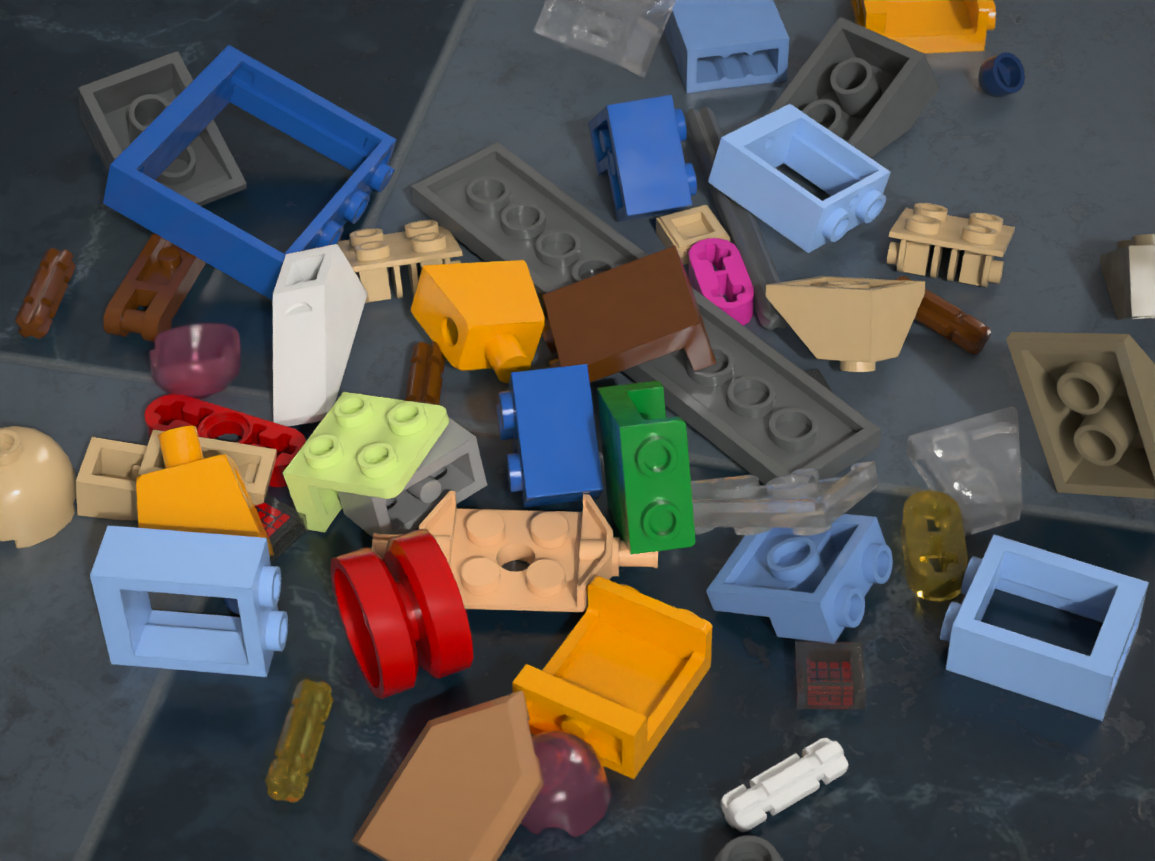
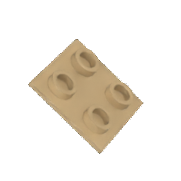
(928, 225)
(372, 252)

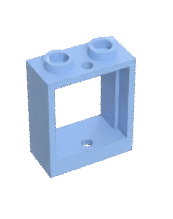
(748, 176)
(189, 564)
(1030, 665)

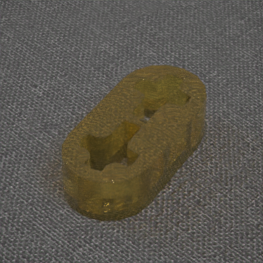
(921, 545)

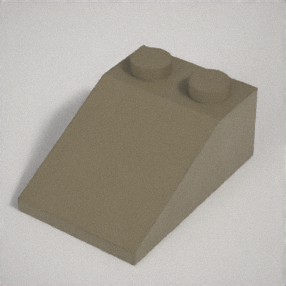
(1091, 409)

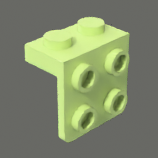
(361, 449)

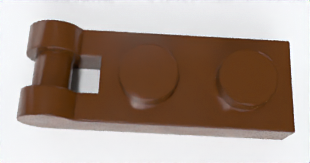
(157, 281)

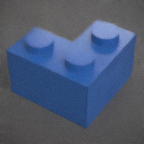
(643, 157)
(551, 435)

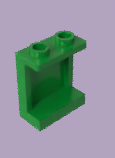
(646, 468)

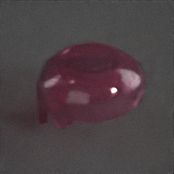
(196, 359)
(573, 787)

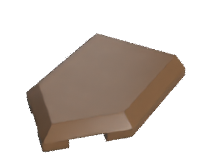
(458, 787)

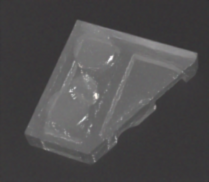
(975, 465)

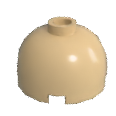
(34, 486)

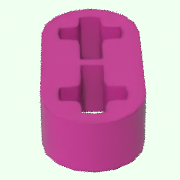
(729, 281)

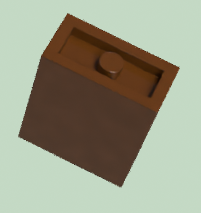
(627, 317)

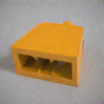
(481, 314)
(196, 491)

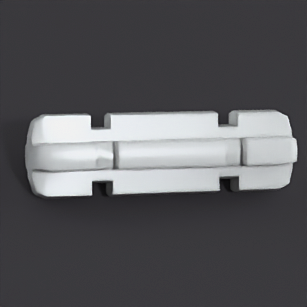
(784, 784)

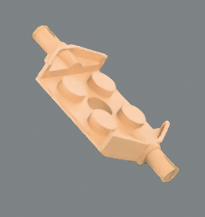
(560, 546)

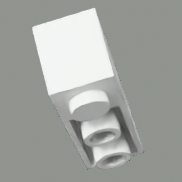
(313, 332)

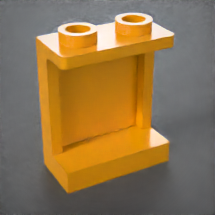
(929, 24)
(619, 675)

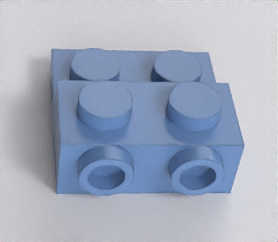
(805, 582)

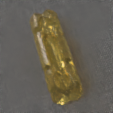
(299, 741)

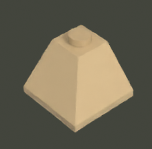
(849, 316)

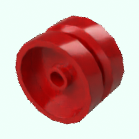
(402, 612)

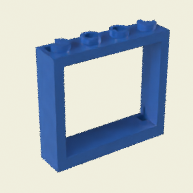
(280, 103)

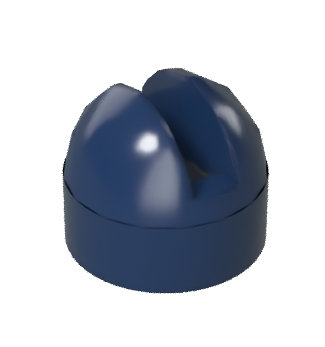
(1001, 75)

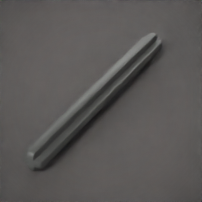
(737, 220)

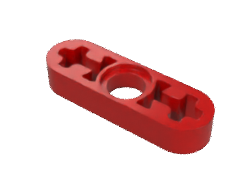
(214, 420)

